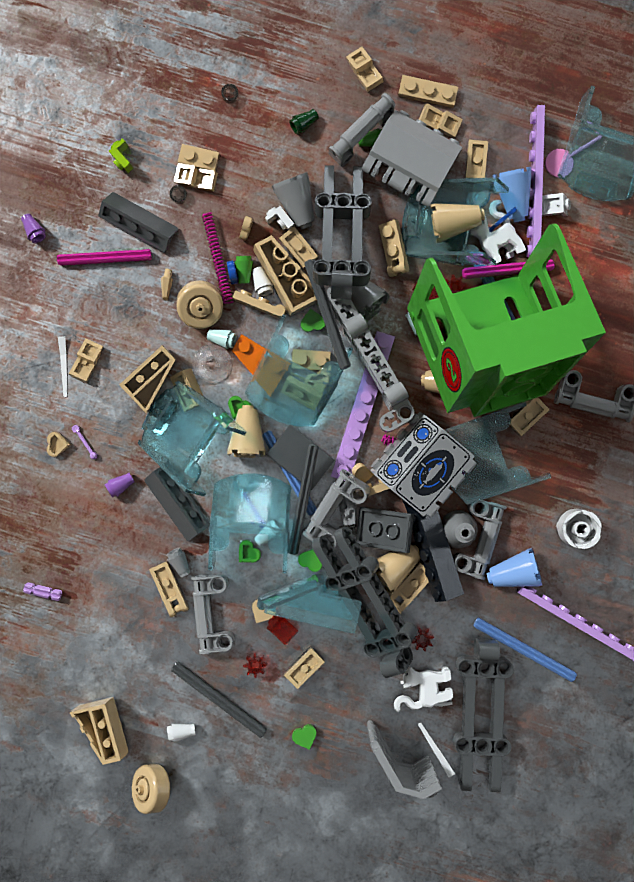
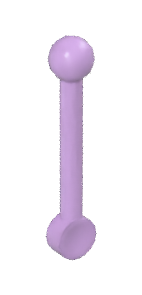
(76, 429)

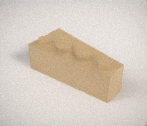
(286, 276)

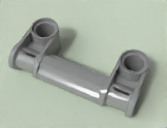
(378, 113)
(595, 404)
(331, 502)
(477, 565)
(209, 640)

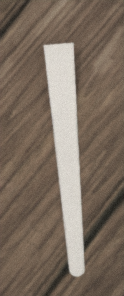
(63, 357)
(449, 771)

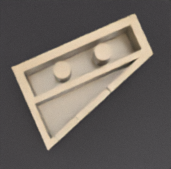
(148, 378)
(103, 729)

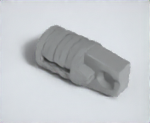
(348, 511)

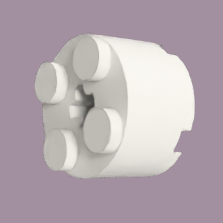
(590, 528)

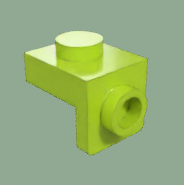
(120, 161)

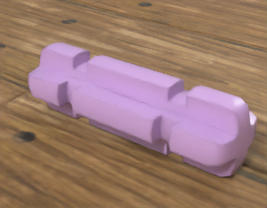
(42, 591)

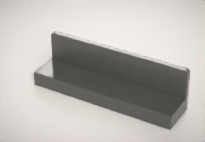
(137, 221)
(177, 504)

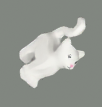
(502, 237)
(428, 689)

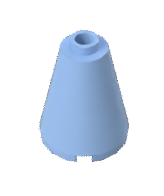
(519, 192)
(516, 571)

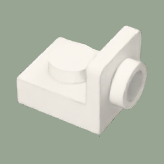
(555, 204)
(283, 219)

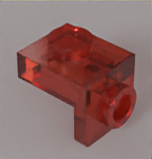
(282, 629)

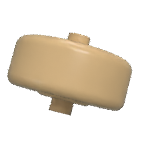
(199, 304)
(150, 788)

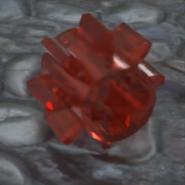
(460, 285)
(426, 643)
(254, 659)

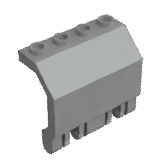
(413, 154)

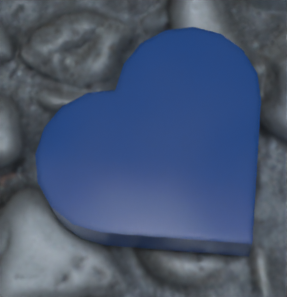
(232, 272)

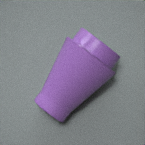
(33, 229)
(119, 484)

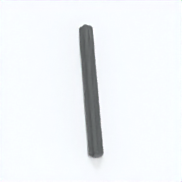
(328, 318)
(303, 499)
(219, 699)

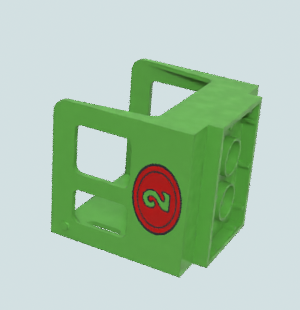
(496, 359)

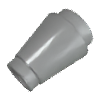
(178, 561)

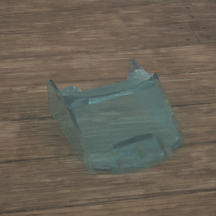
(598, 158)
(418, 226)
(287, 389)
(180, 431)
(491, 473)
(251, 506)
(312, 603)

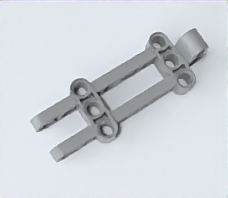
(356, 330)

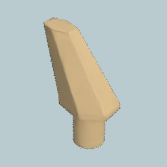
(166, 283)

